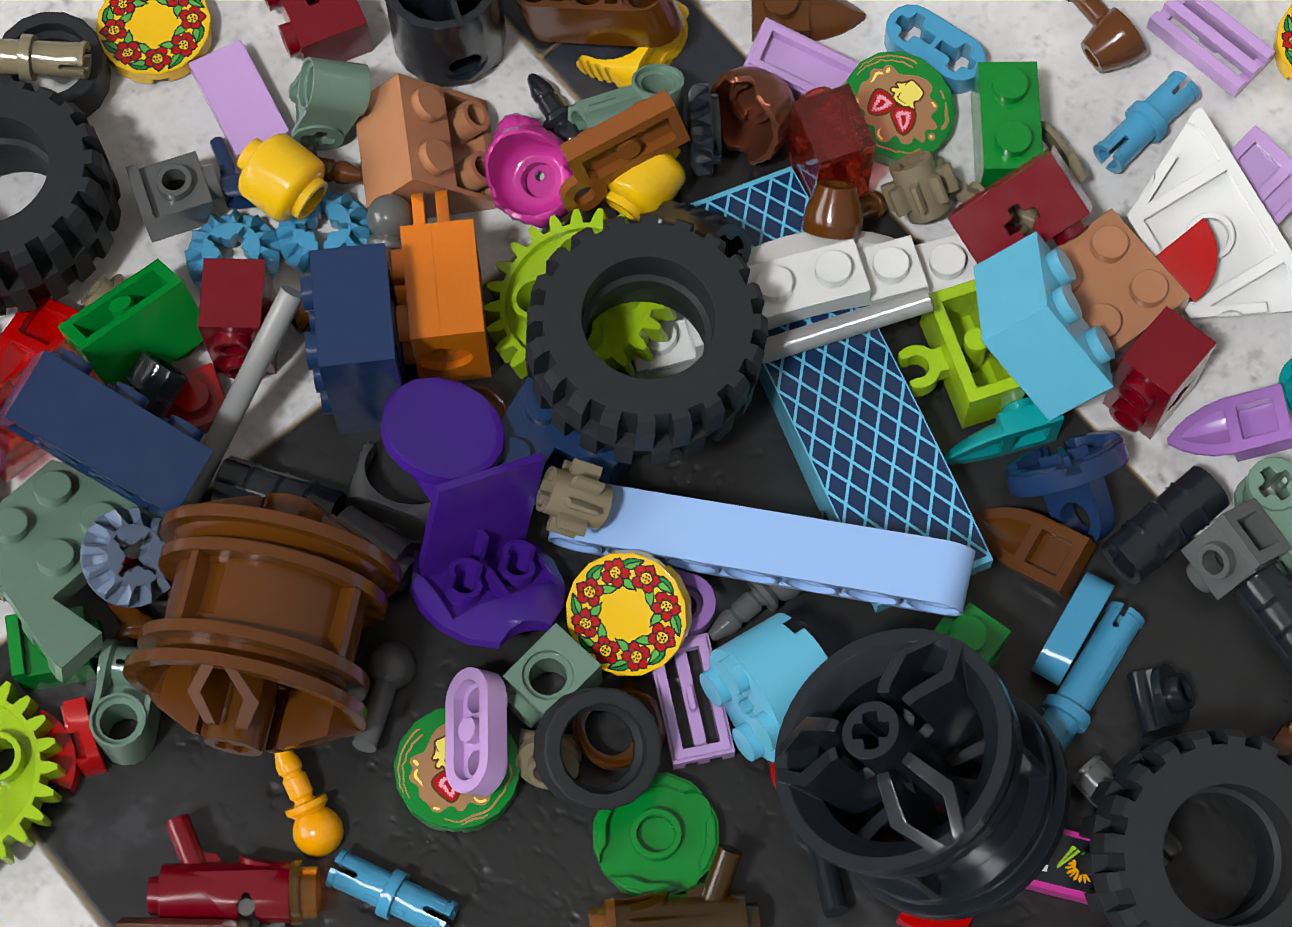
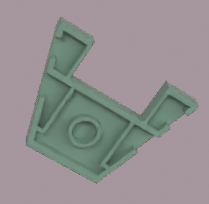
(42, 564)

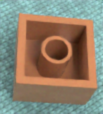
(1120, 282)

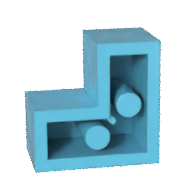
(1039, 328)

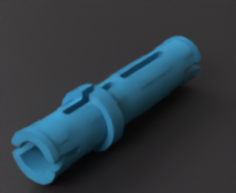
(1070, 706)

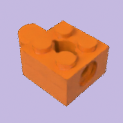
(441, 295)

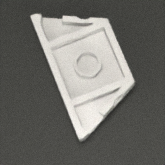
(1206, 182)

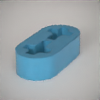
(936, 45)
(1072, 628)

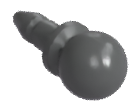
(385, 218)
(748, 606)

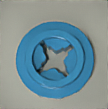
(343, 215)
(227, 230)

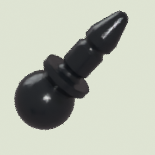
(552, 108)

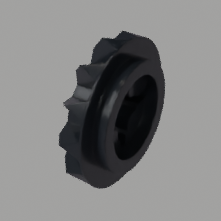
(703, 128)

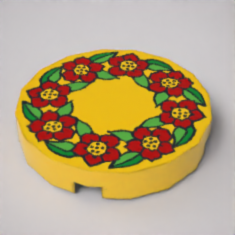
(154, 37)
(629, 612)

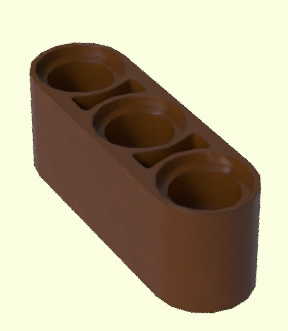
(603, 21)

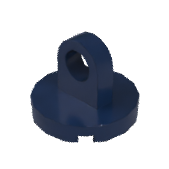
(1072, 478)

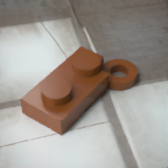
(617, 145)

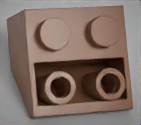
(425, 142)

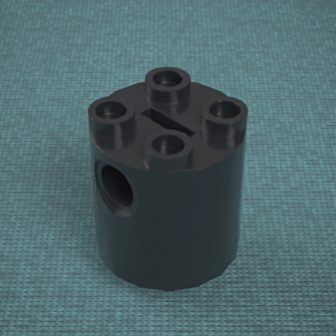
(447, 38)

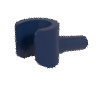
(228, 177)

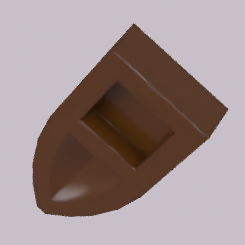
(810, 18)
(1035, 547)

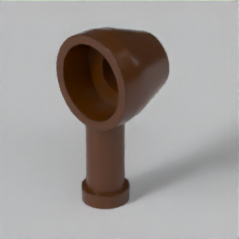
(1112, 39)
(837, 210)

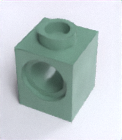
(551, 653)

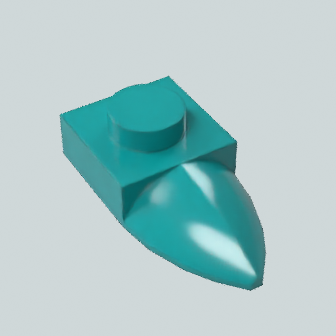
(1015, 429)

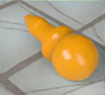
(316, 827)

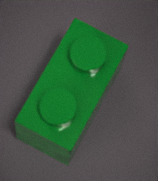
(1004, 118)
(140, 314)

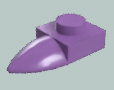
(1238, 426)

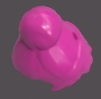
(511, 165)

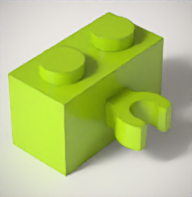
(957, 355)

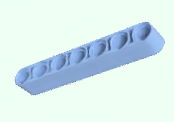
(784, 550)

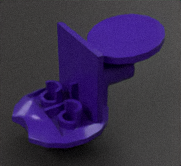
(474, 565)

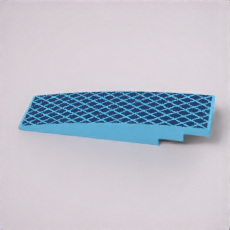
(850, 406)

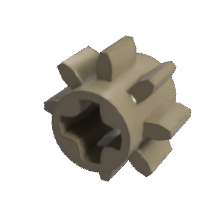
(919, 187)
(574, 498)

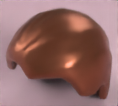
(754, 111)

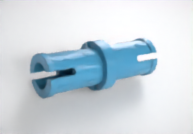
(1146, 122)
(390, 892)

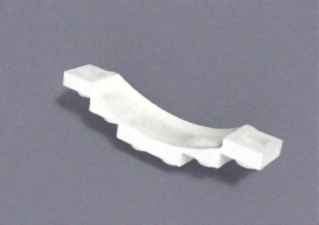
(821, 275)

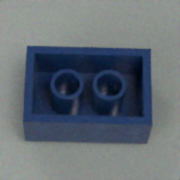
(353, 333)
(105, 432)

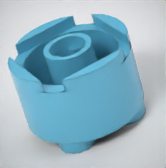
(758, 680)

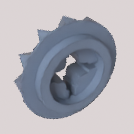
(103, 558)

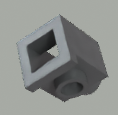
(175, 194)
(1225, 555)

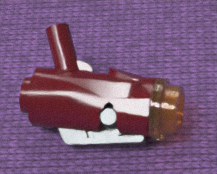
(243, 890)

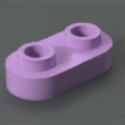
(476, 732)

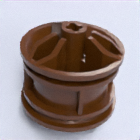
(263, 623)

